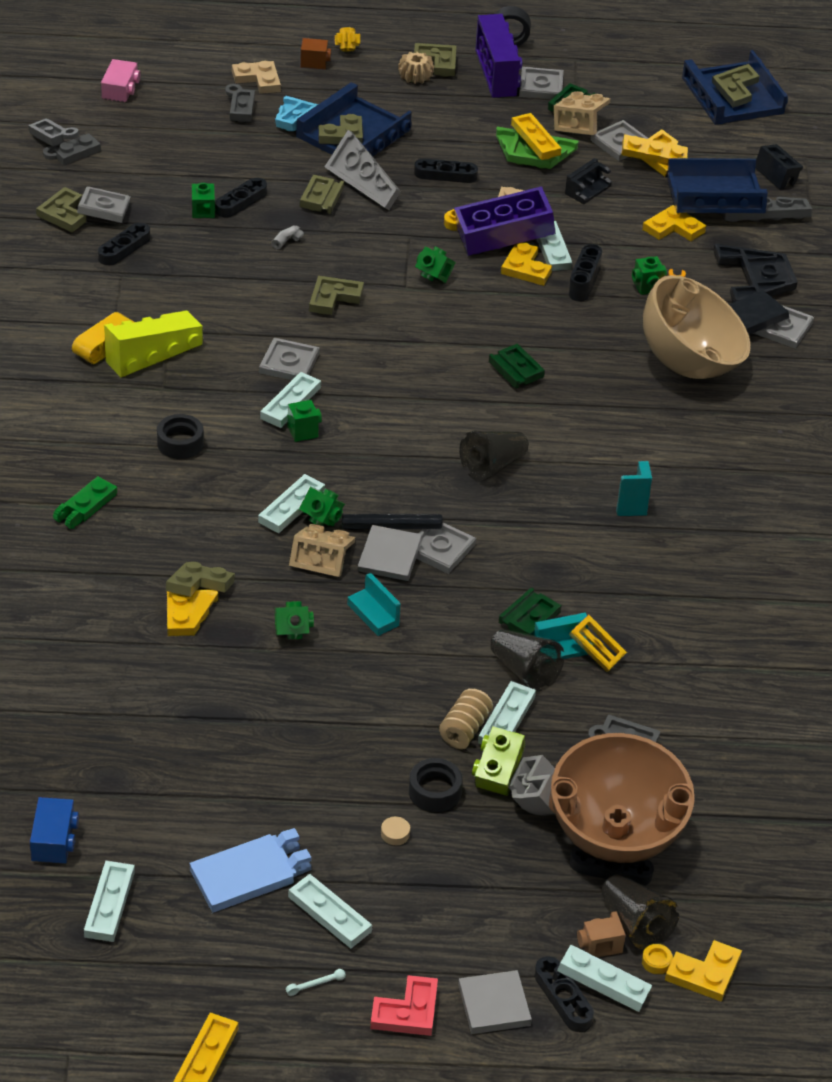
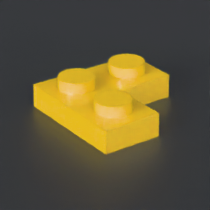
(670, 221)
(522, 266)
(706, 977)

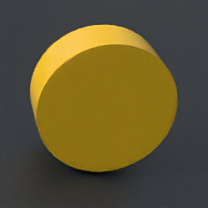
(656, 958)

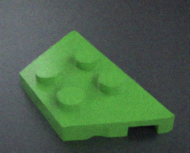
(519, 152)

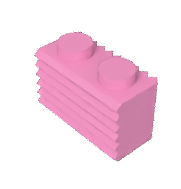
(120, 80)

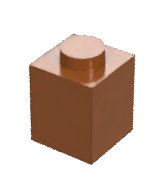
(315, 53)

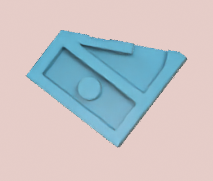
(290, 111)

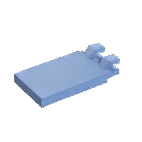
(250, 869)

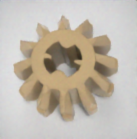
(416, 67)

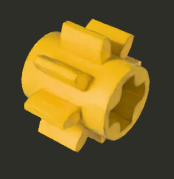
(347, 39)

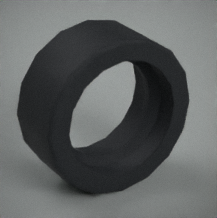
(520, 15)
(180, 448)
(436, 769)

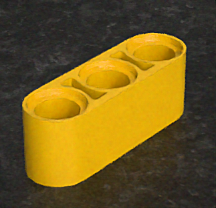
(91, 343)

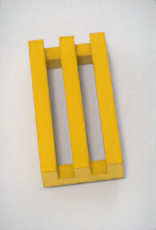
(591, 650)

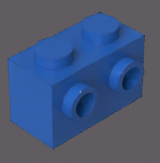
(53, 829)

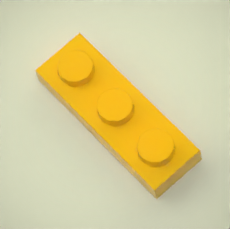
(536, 136)
(651, 149)
(208, 1050)

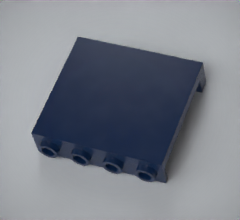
(767, 95)
(378, 125)
(715, 186)

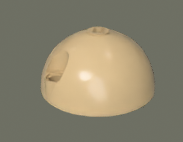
(699, 338)

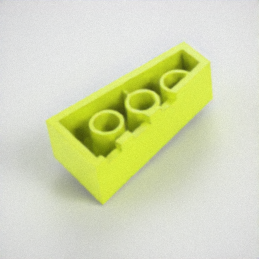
(150, 341)

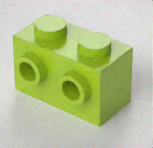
(499, 760)

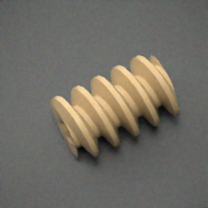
(465, 718)

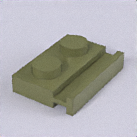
(321, 194)

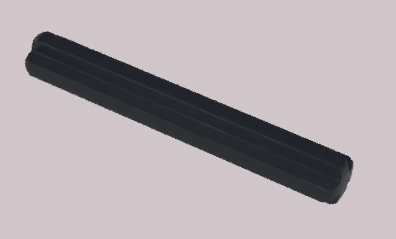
(392, 521)

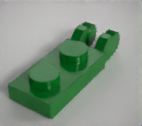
(85, 502)

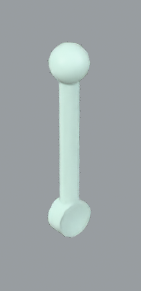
(293, 989)

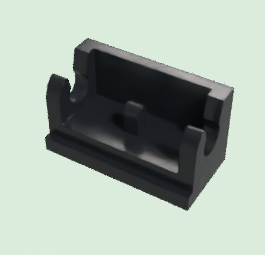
(777, 165)
(587, 181)

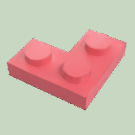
(409, 1015)

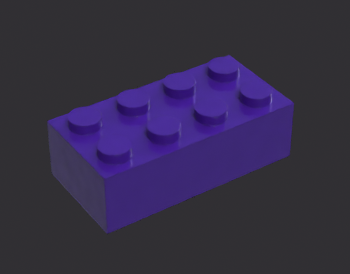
(498, 55)
(505, 221)

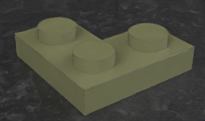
(442, 56)
(733, 84)
(334, 134)
(61, 210)
(330, 290)
(194, 575)

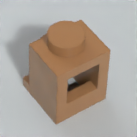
(602, 936)

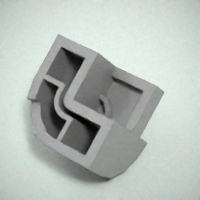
(533, 785)

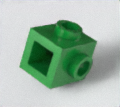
(434, 264)
(647, 273)
(322, 506)
(283, 616)

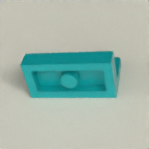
(635, 492)
(376, 606)
(559, 629)

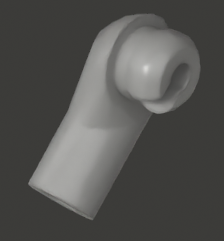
(284, 235)

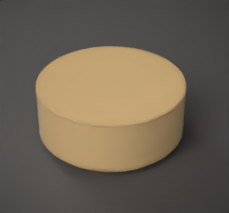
(395, 830)

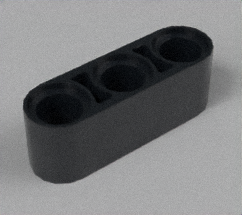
(585, 272)

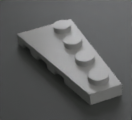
(360, 169)

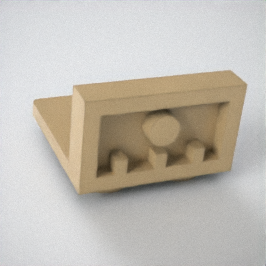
(579, 113)
(320, 550)

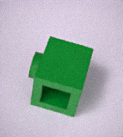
(203, 200)
(303, 420)

